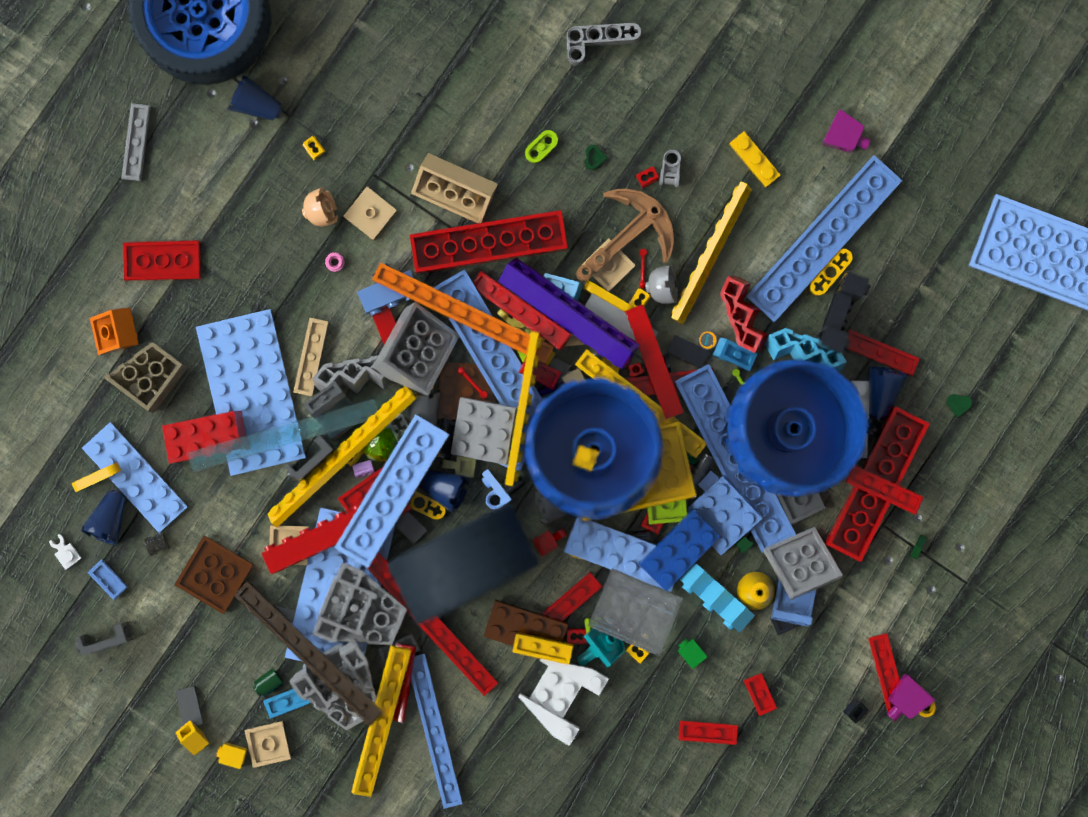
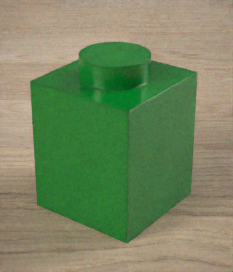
(691, 652)

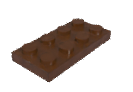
(509, 619)

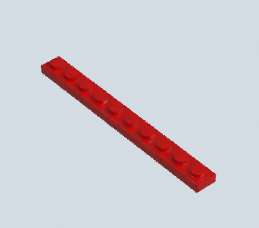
(438, 633)

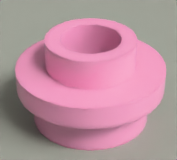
(330, 257)

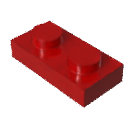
(760, 694)

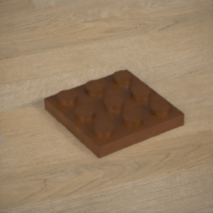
(455, 385)
(213, 574)

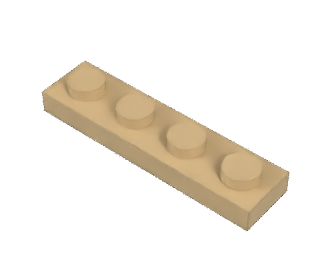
(311, 356)

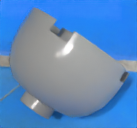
(662, 285)

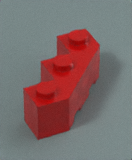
(742, 314)

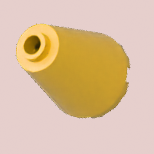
(750, 584)

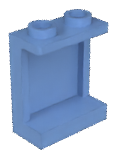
(792, 611)

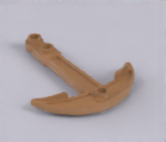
(646, 218)

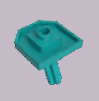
(601, 646)

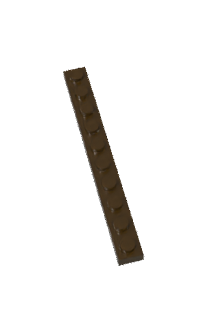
(309, 654)

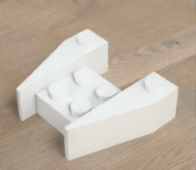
(556, 693)

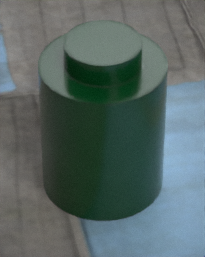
(267, 683)

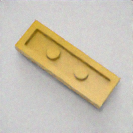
(754, 159)
(542, 648)

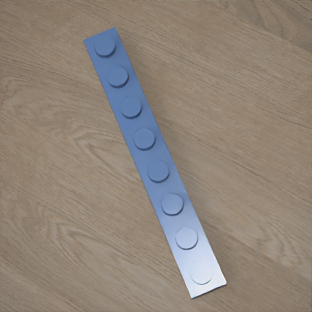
(435, 733)

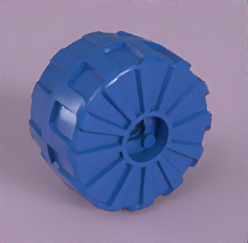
(598, 416)
(827, 421)

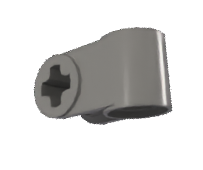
(670, 170)

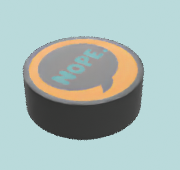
(707, 340)

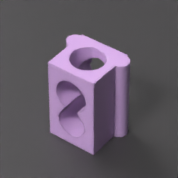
(363, 469)

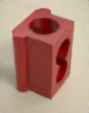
(650, 180)
(635, 369)
(576, 641)

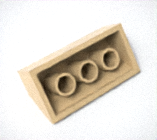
(454, 188)

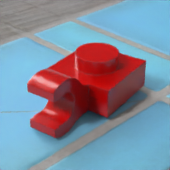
(547, 542)

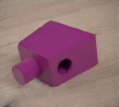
(845, 133)
(908, 699)

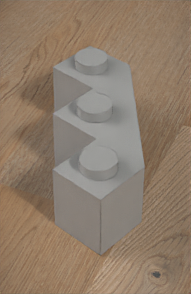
(351, 373)

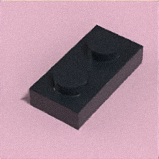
(449, 427)

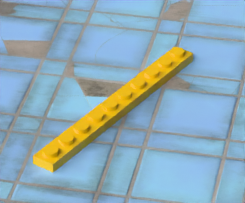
(341, 456)

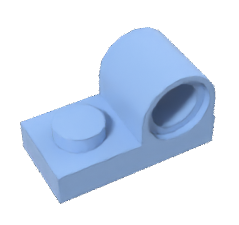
(490, 481)

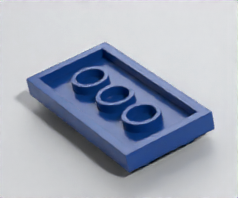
(679, 550)

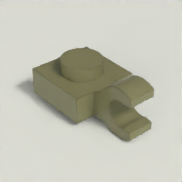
(462, 466)

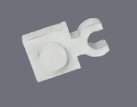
(66, 554)

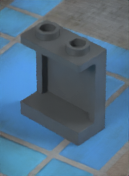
(327, 400)
(301, 474)
(123, 635)

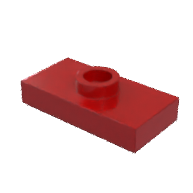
(544, 374)

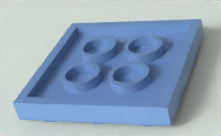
(726, 513)

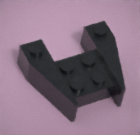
(849, 290)

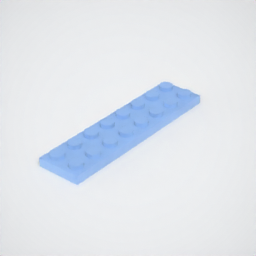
(391, 491)

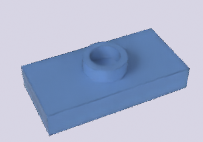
(108, 579)

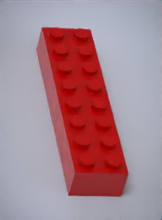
(488, 242)
(888, 459)

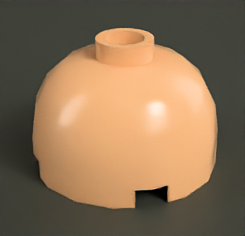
(319, 208)

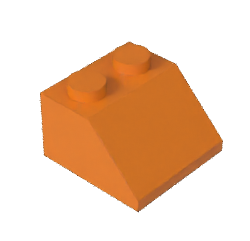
(114, 330)

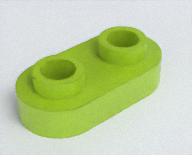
(541, 147)

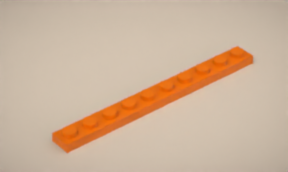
(458, 311)

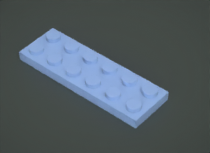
(137, 479)
(610, 549)

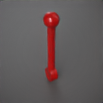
(642, 252)
(483, 394)

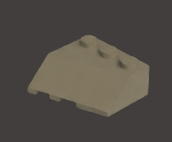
(148, 376)

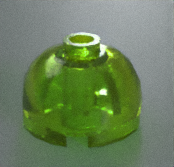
(380, 446)

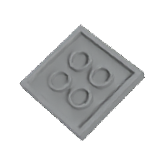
(484, 430)
(803, 563)

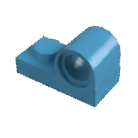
(569, 286)
(735, 354)

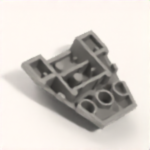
(358, 610)
(354, 665)

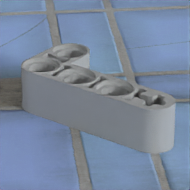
(603, 39)

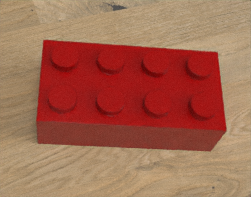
(201, 433)

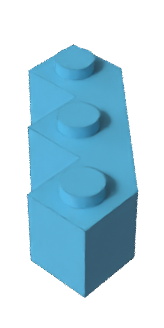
(802, 347)
(716, 598)

